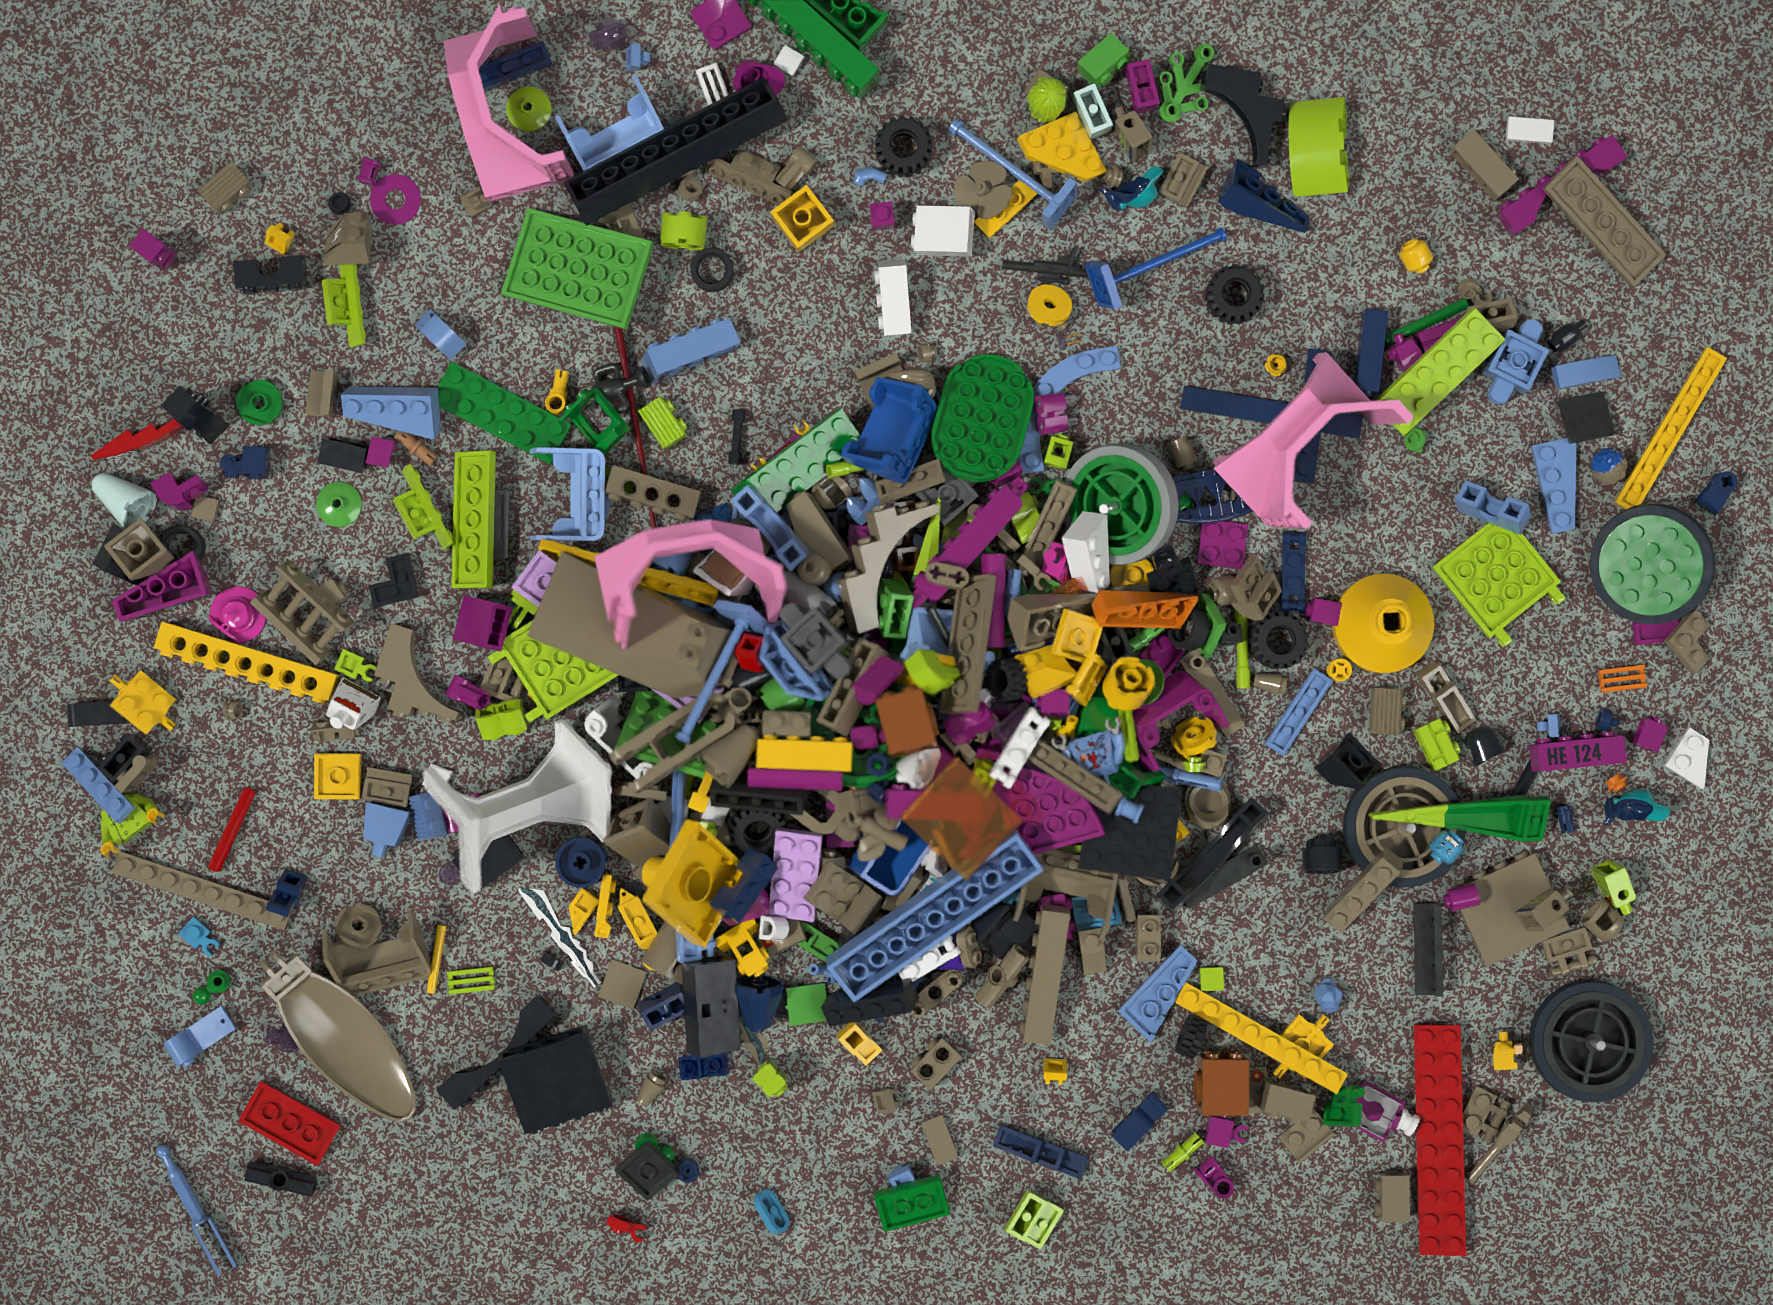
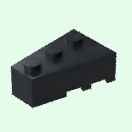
(194, 412)

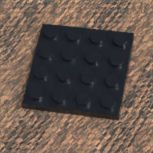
(1138, 848)

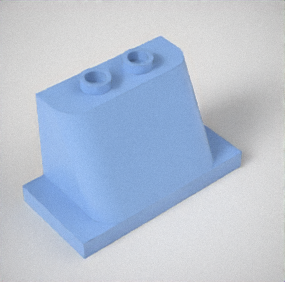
(924, 635)

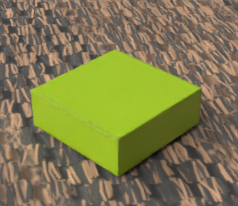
(1211, 978)

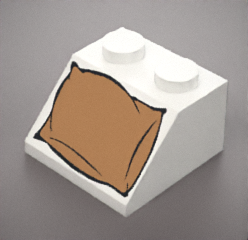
(723, 575)

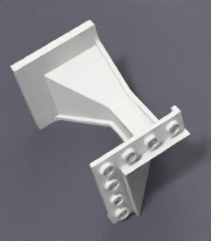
(566, 787)

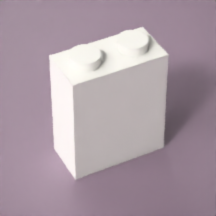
(943, 230)

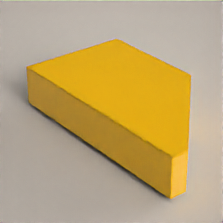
(582, 908)

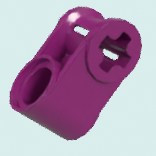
(1212, 1175)

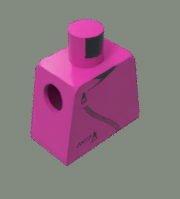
(1056, 563)

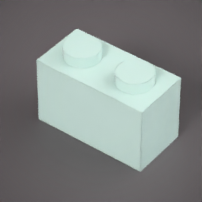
(1092, 111)

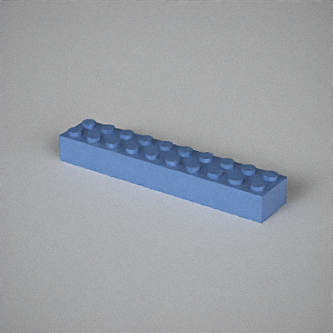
(930, 918)

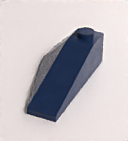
(1250, 197)

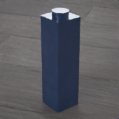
(1370, 350)

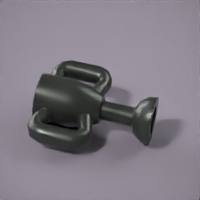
(616, 387)

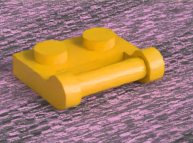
(1087, 678)

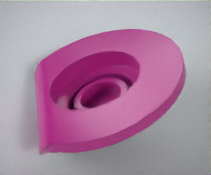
(235, 615)

